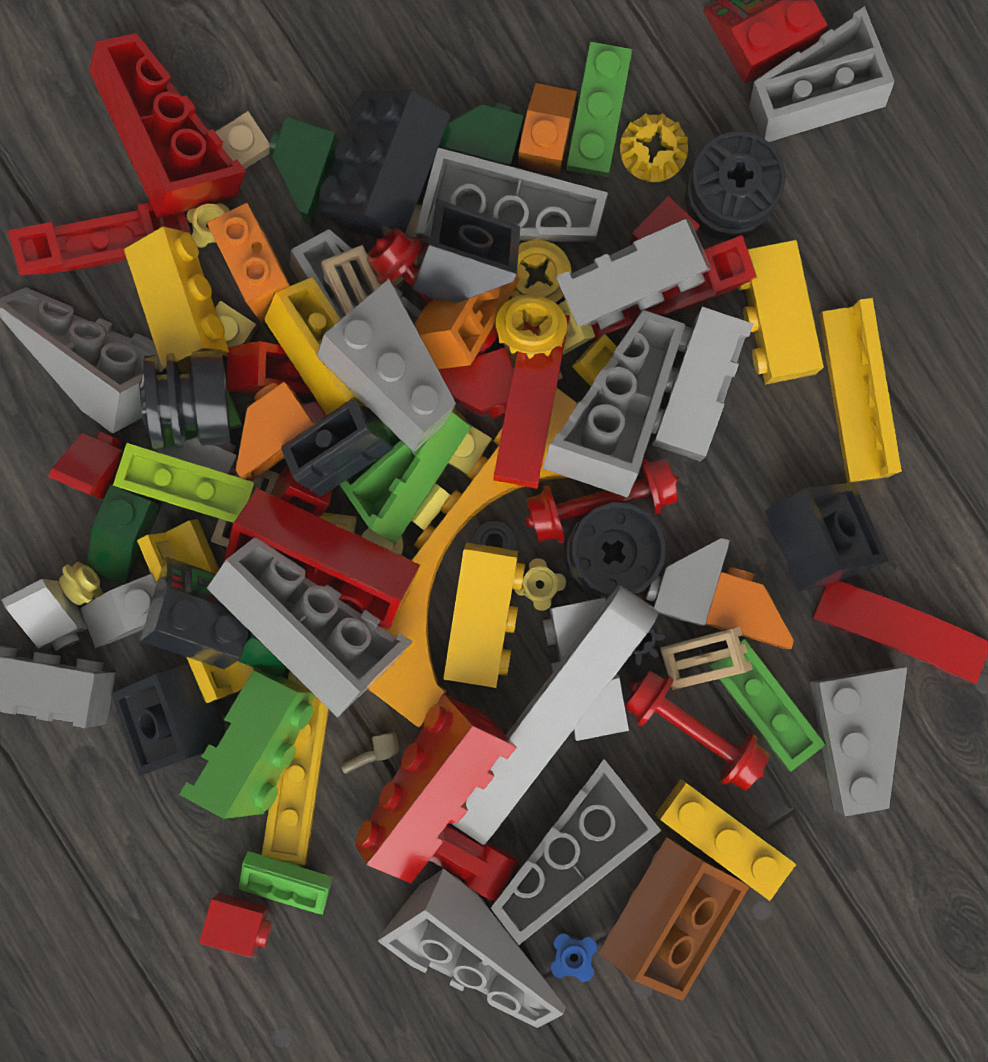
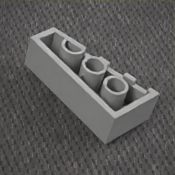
(537, 203)
(306, 625)
(582, 847)

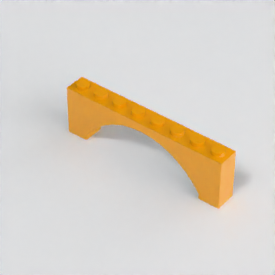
(411, 681)

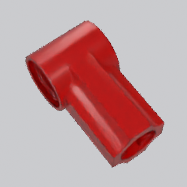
(481, 866)

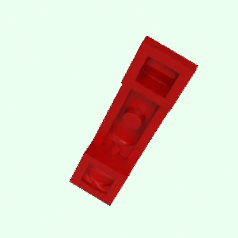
(86, 243)
(730, 270)
(902, 629)

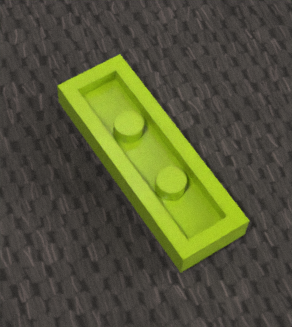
(183, 483)

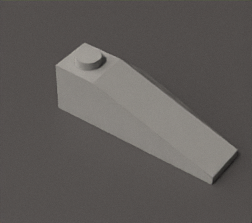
(84, 357)
(459, 936)

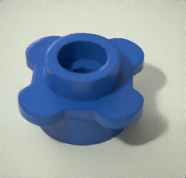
(565, 947)

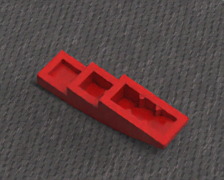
(528, 415)

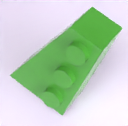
(398, 482)
(255, 748)

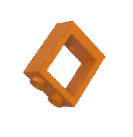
(249, 258)

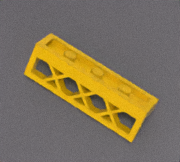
(860, 392)
(189, 545)

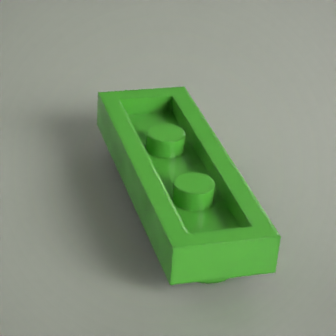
(599, 109)
(771, 711)

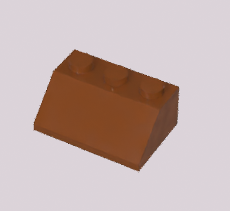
(673, 920)

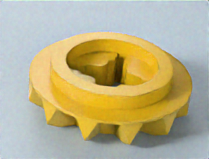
(636, 156)
(536, 253)
(536, 311)

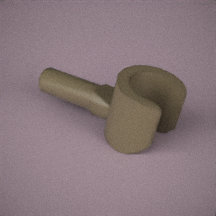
(384, 747)

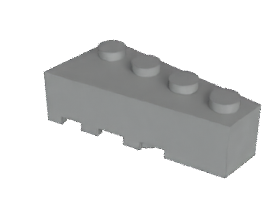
(615, 419)

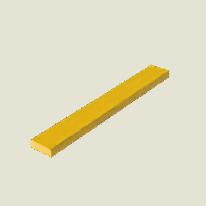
(293, 809)

